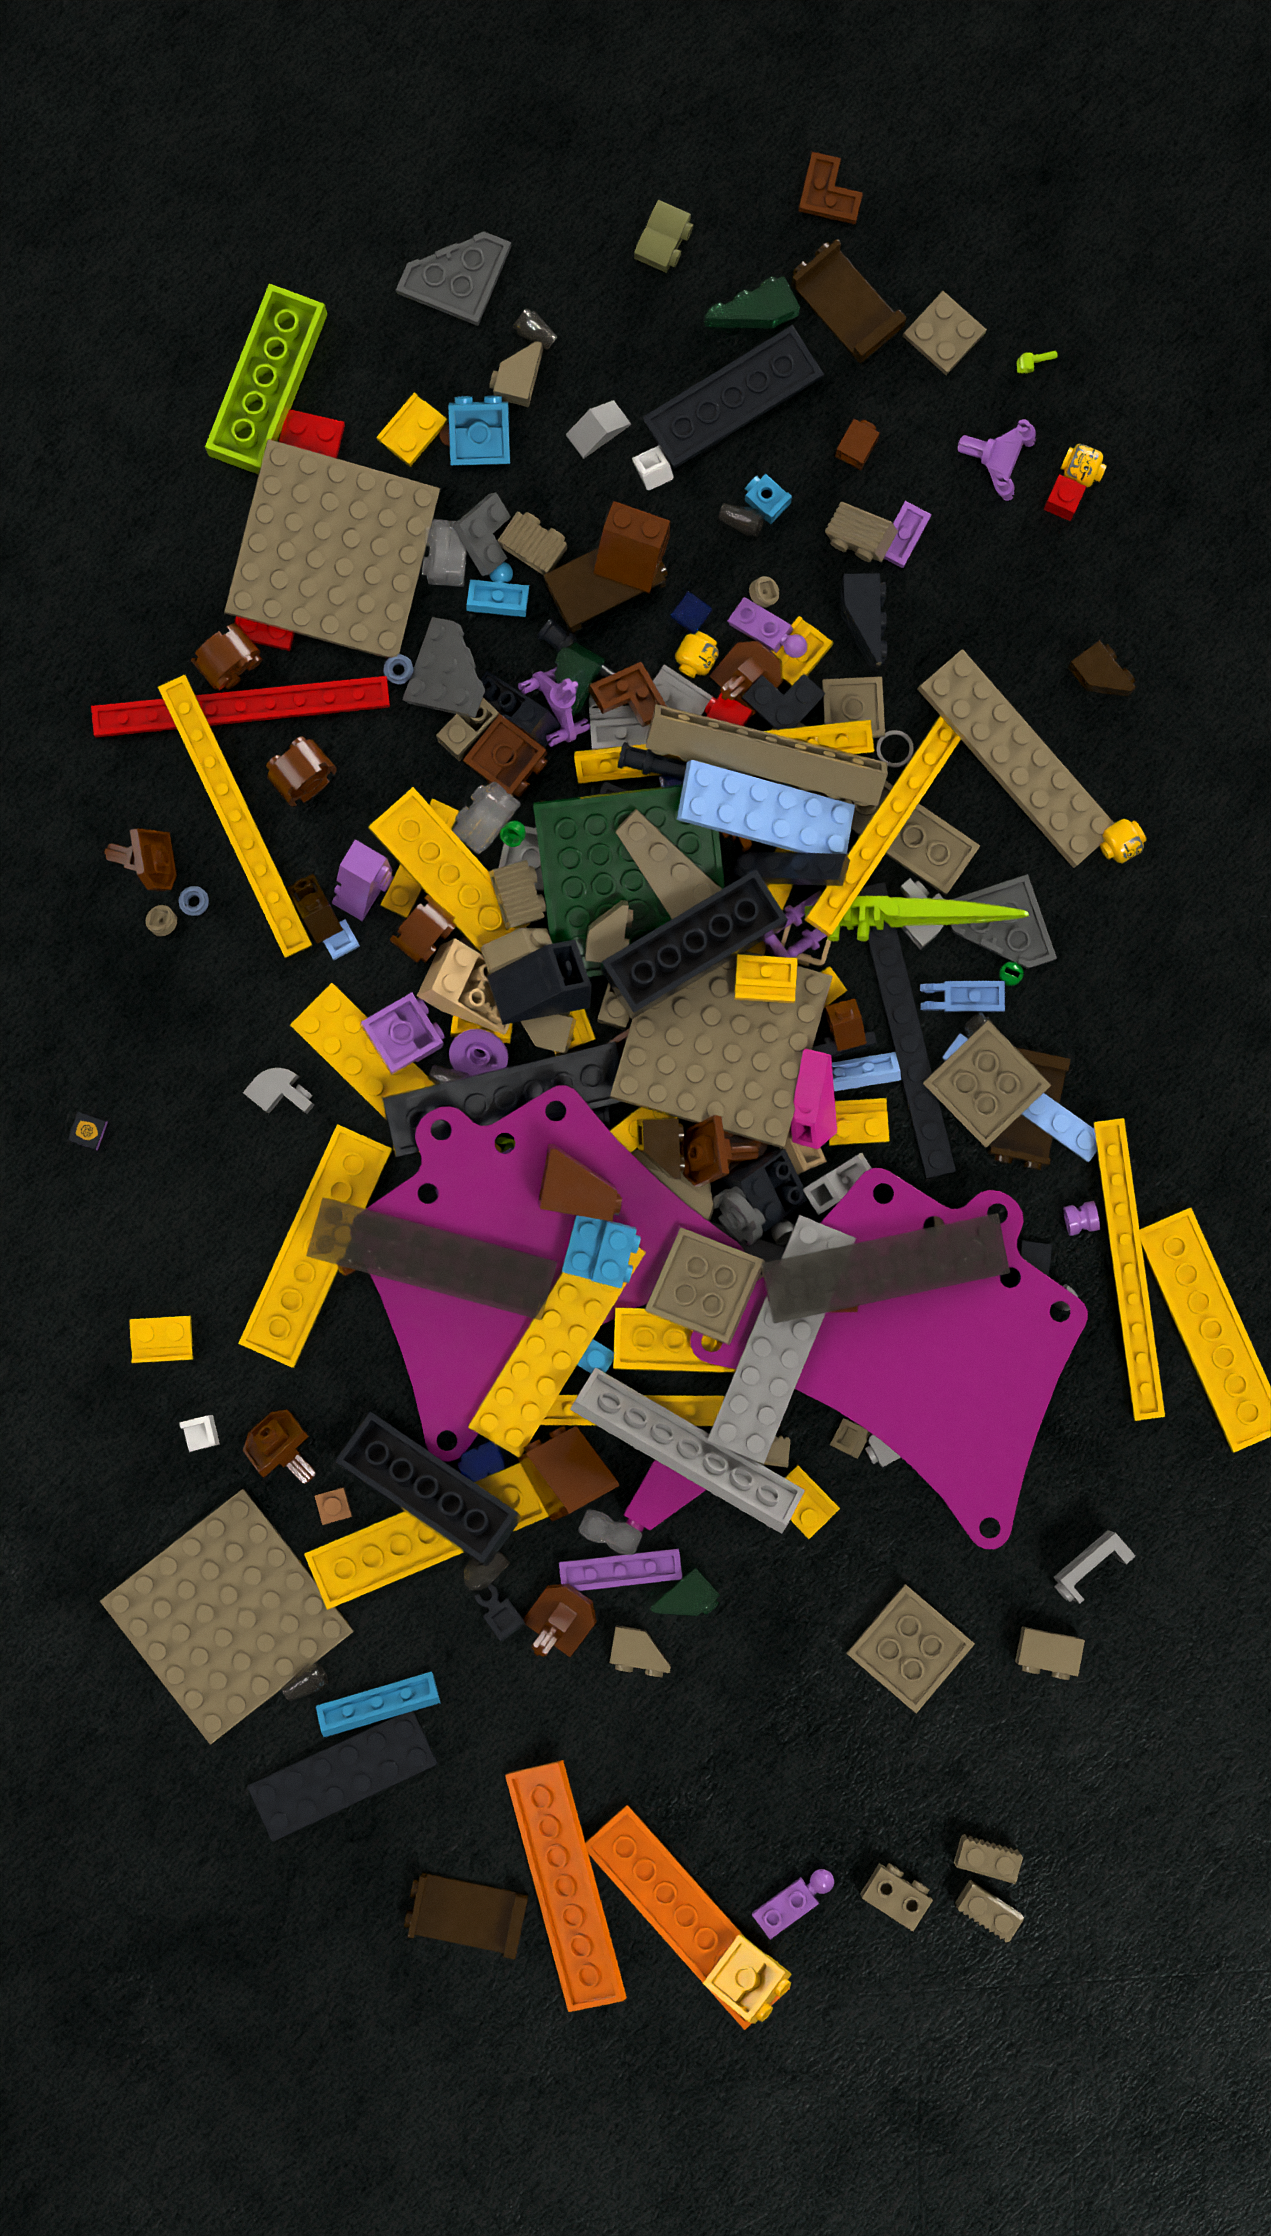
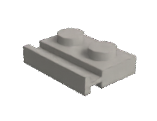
(680, 693)
(615, 728)

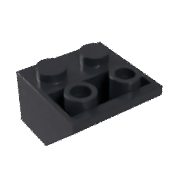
(769, 1185)

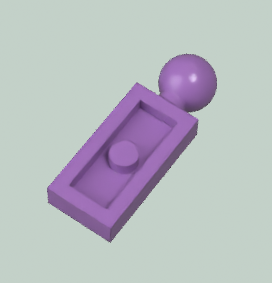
(767, 628)
(792, 1902)

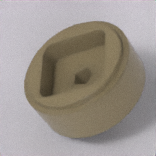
(764, 591)
(161, 920)

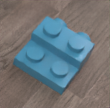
(479, 431)
(601, 1251)

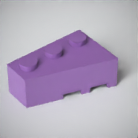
(362, 878)

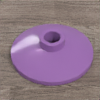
(466, 1058)

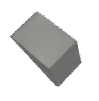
(597, 428)

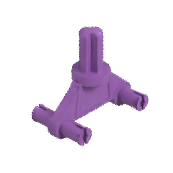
(1000, 454)
(560, 699)

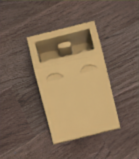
(460, 986)

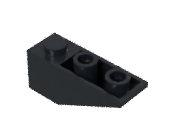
(519, 709)

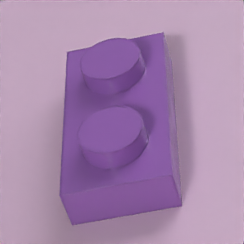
(910, 525)

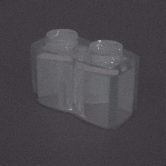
(603, 1529)

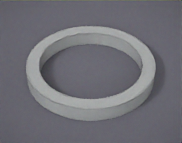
(900, 733)

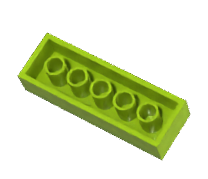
(266, 378)

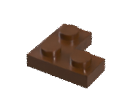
(822, 196)
(628, 686)

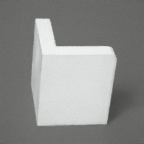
(200, 1433)

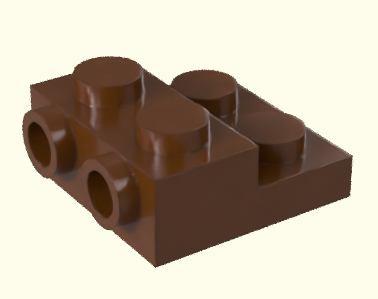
(506, 756)

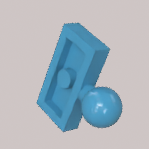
(499, 595)

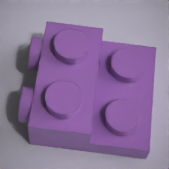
(403, 1033)

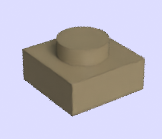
(850, 1438)

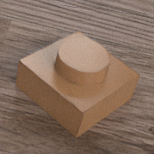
(333, 1506)

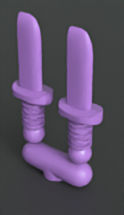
(809, 939)

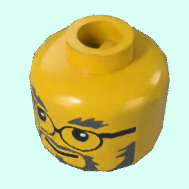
(1083, 465)
(696, 654)
(1123, 841)

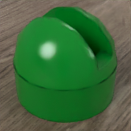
(513, 833)
(1009, 979)

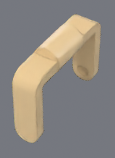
(805, 959)

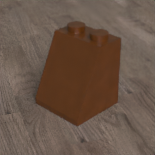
(632, 547)
(575, 1188)
(566, 1472)

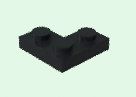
(783, 710)

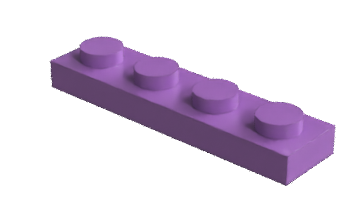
(621, 1570)

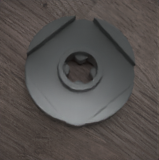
(738, 1216)

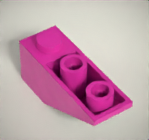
(814, 1101)

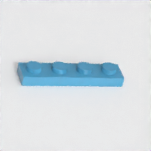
(377, 1704)

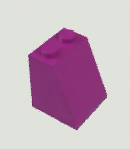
(659, 1496)

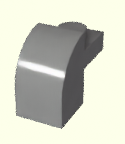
(921, 934)
(275, 1083)
(834, 1185)

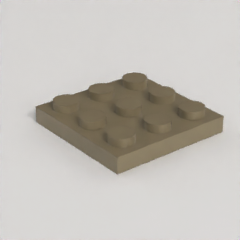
(987, 1083)
(704, 1286)
(910, 1648)

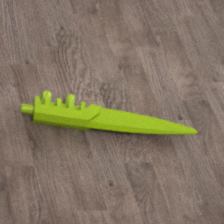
(901, 912)

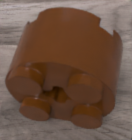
(226, 657)
(300, 771)
(423, 930)

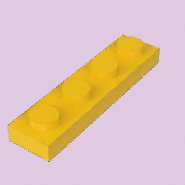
(404, 889)

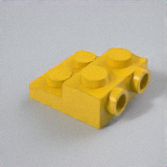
(748, 1980)

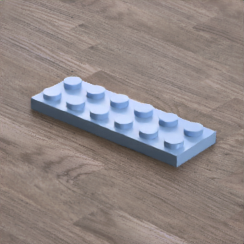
(764, 810)

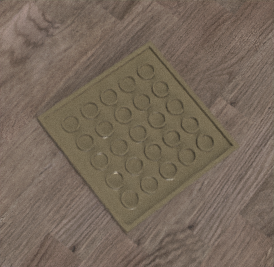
(331, 550)
(723, 1055)
(226, 1616)

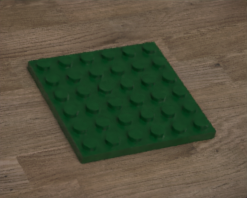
(591, 869)

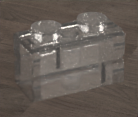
(446, 555)
(485, 817)

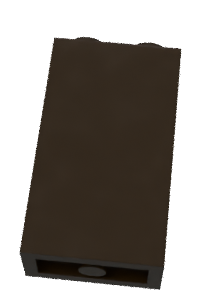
(846, 302)
(585, 595)
(1022, 1138)
(466, 1914)

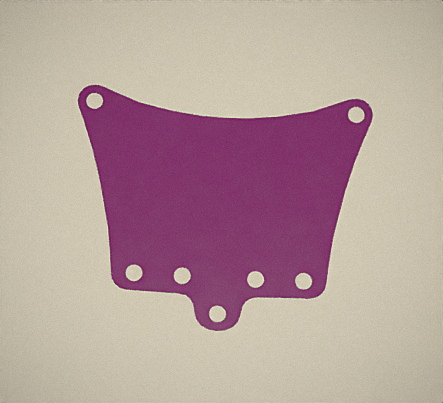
(461, 1345)
(943, 1372)

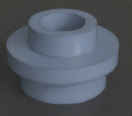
(398, 660)
(184, 899)

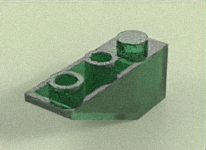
(761, 308)

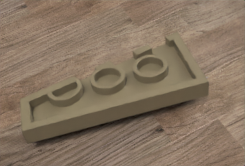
(666, 868)

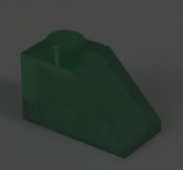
(579, 666)
(688, 1596)

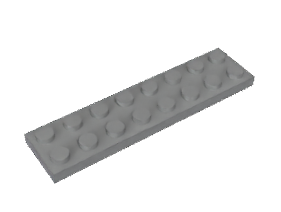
(771, 1361)
(687, 1451)

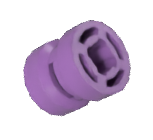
(1082, 1218)

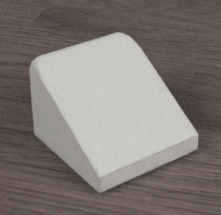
(653, 468)

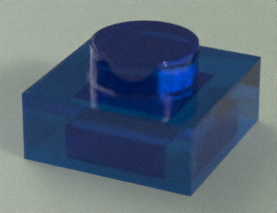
(691, 612)

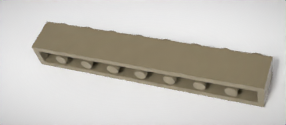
(766, 755)

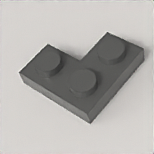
(477, 531)

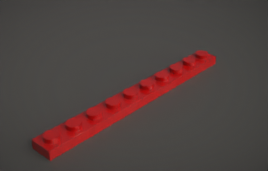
(247, 705)

